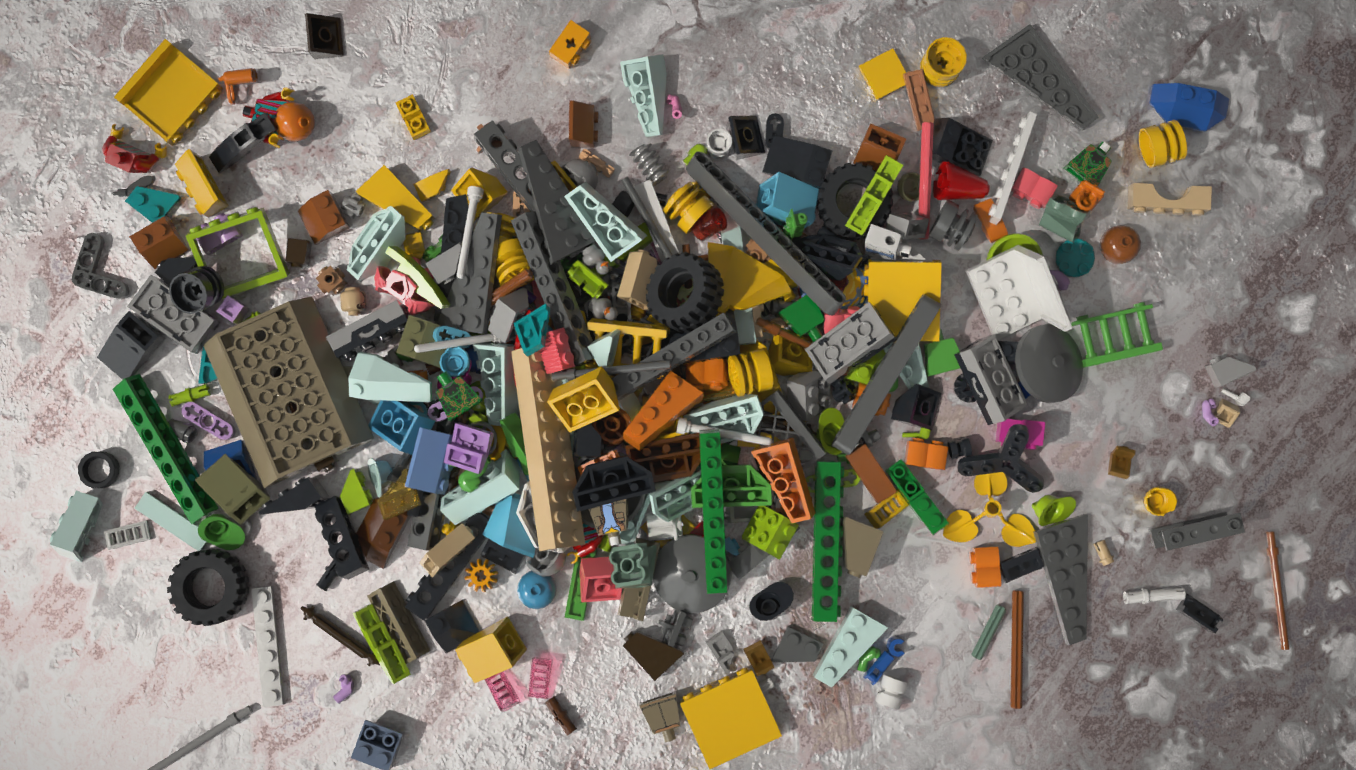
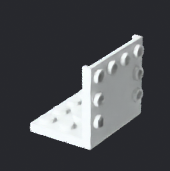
(1017, 291)

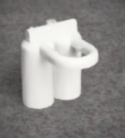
(662, 530)

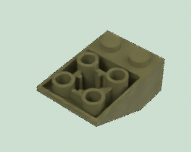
(233, 489)

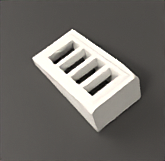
(110, 539)

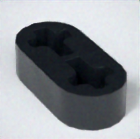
(769, 128)

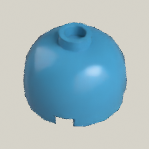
(535, 590)

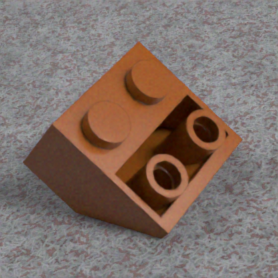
(878, 144)

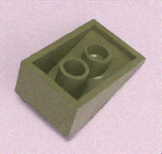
(420, 332)

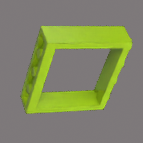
(235, 219)

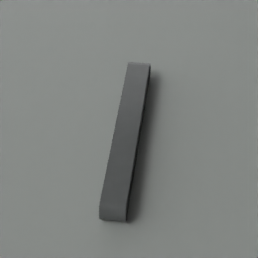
(886, 374)

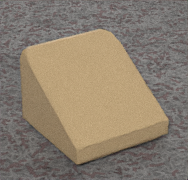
(1227, 413)

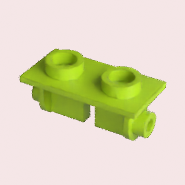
(594, 284)

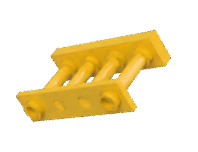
(637, 330)

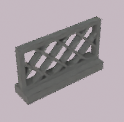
(796, 422)

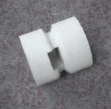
(719, 143)
(891, 691)

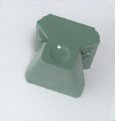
(1063, 217)
(633, 565)

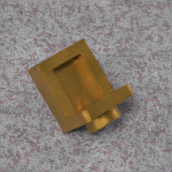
(1120, 462)
(759, 658)

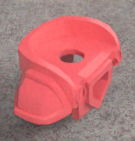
(402, 287)

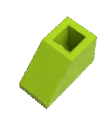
(354, 493)

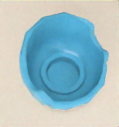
(455, 361)

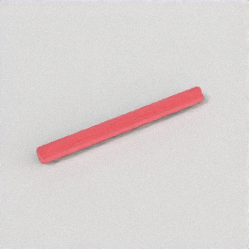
(925, 172)

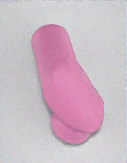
(676, 105)

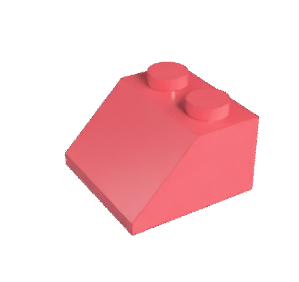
(596, 580)

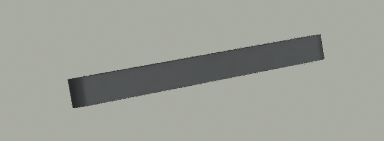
(766, 233)

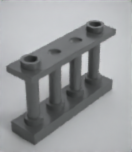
(1196, 530)

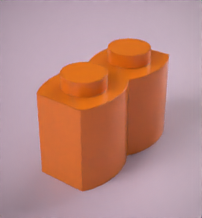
(708, 374)
(926, 455)
(986, 567)

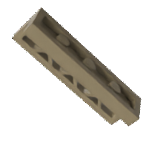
(634, 600)
(400, 621)

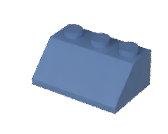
(427, 465)

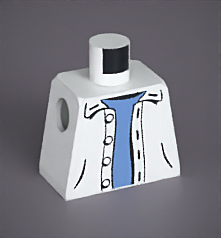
(885, 244)

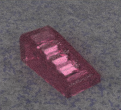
(545, 662)
(495, 692)

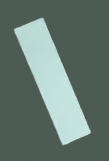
(170, 520)

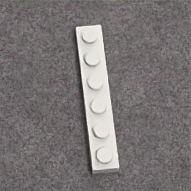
(1009, 174)
(267, 646)

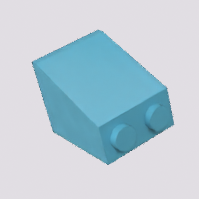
(784, 193)
(506, 528)

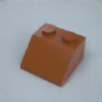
(582, 125)
(323, 217)
(159, 241)

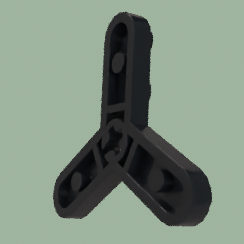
(1010, 451)

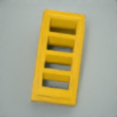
(875, 521)

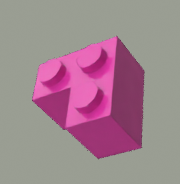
(1036, 432)

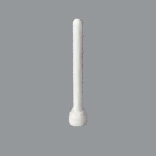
(474, 195)
(456, 342)
(685, 426)

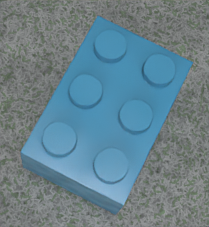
(399, 424)

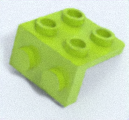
(769, 531)

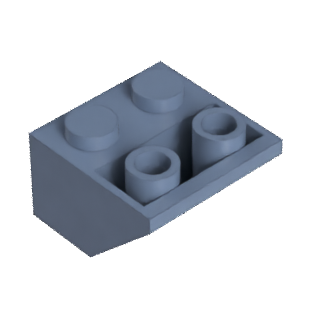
(377, 745)

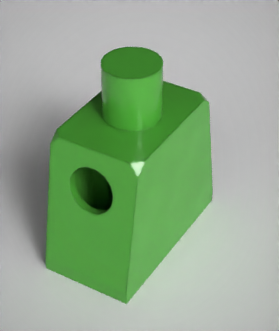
(940, 356)

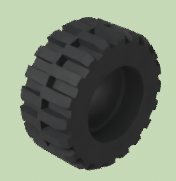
(827, 196)
(667, 282)
(182, 587)

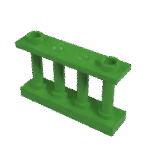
(1129, 349)

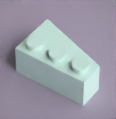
(75, 525)

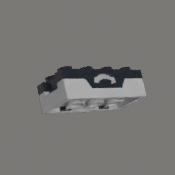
(156, 307)
(369, 331)
(850, 344)
(991, 379)

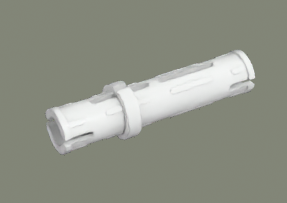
(1145, 596)

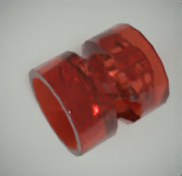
(710, 223)

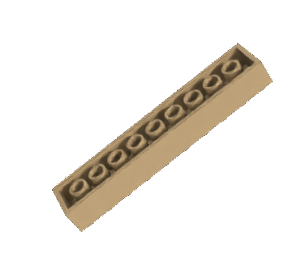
(547, 456)

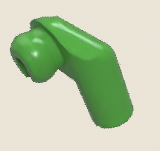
(870, 654)

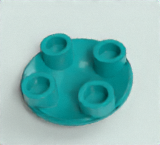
(1075, 258)

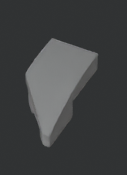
(722, 650)

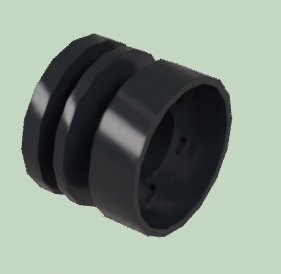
(196, 289)

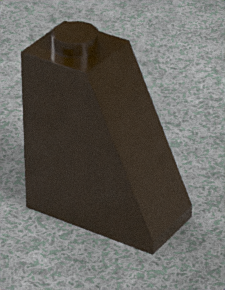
(651, 653)

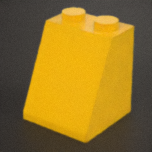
(491, 650)

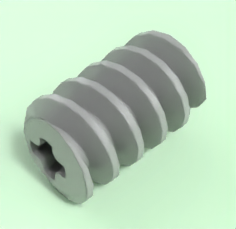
(649, 163)

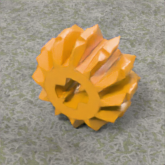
(487, 572)

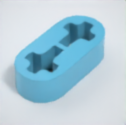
(450, 331)

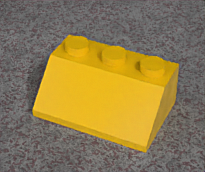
(200, 184)
(584, 399)

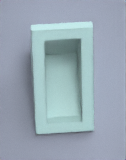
(605, 348)

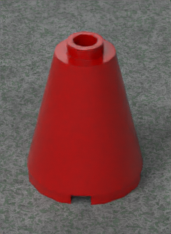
(958, 184)

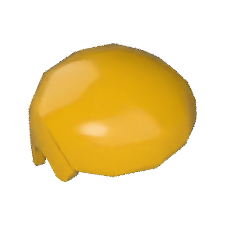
(1160, 501)

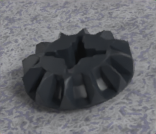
(959, 386)

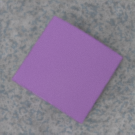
(468, 448)

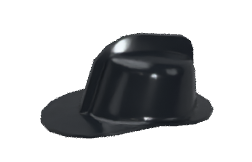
(771, 601)

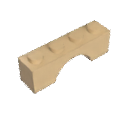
(1145, 197)

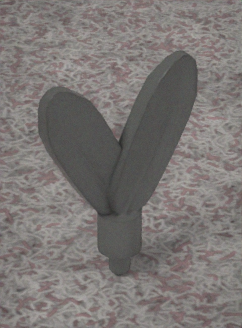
(144, 182)

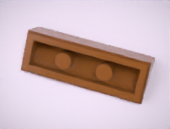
(871, 473)

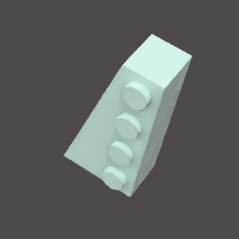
(605, 223)
(497, 380)
(496, 483)
(848, 645)

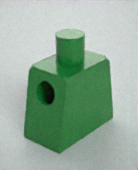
(803, 318)

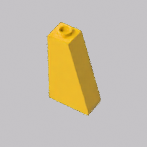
(386, 190)

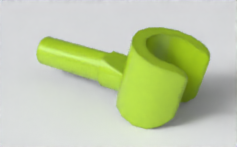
(923, 434)

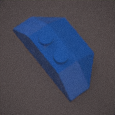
(1189, 105)

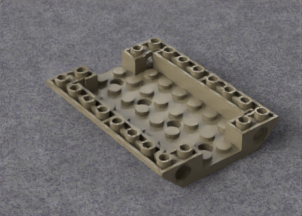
(308, 377)

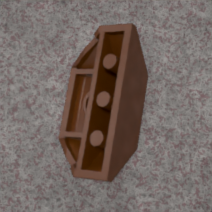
(669, 457)
(380, 536)

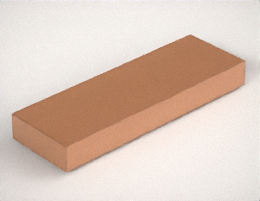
(918, 98)

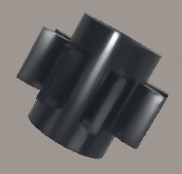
(844, 391)

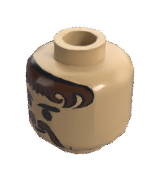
(353, 301)

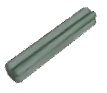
(988, 632)

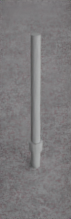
(231, 720)

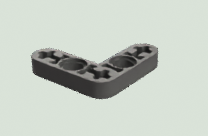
(89, 271)

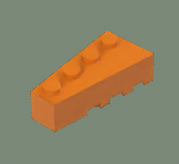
(668, 403)
(786, 477)

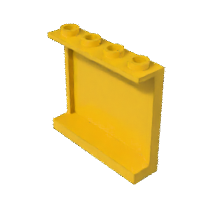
(169, 92)
(897, 287)
(730, 717)

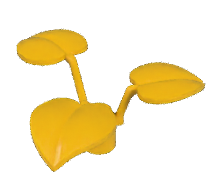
(961, 526)

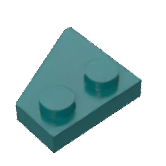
(152, 203)
(533, 330)

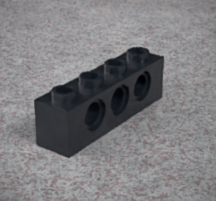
(356, 562)

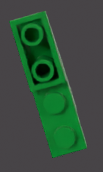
(916, 497)

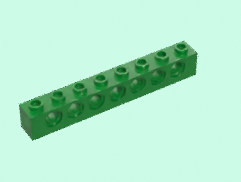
(164, 447)
(713, 511)
(819, 612)

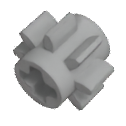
(353, 205)

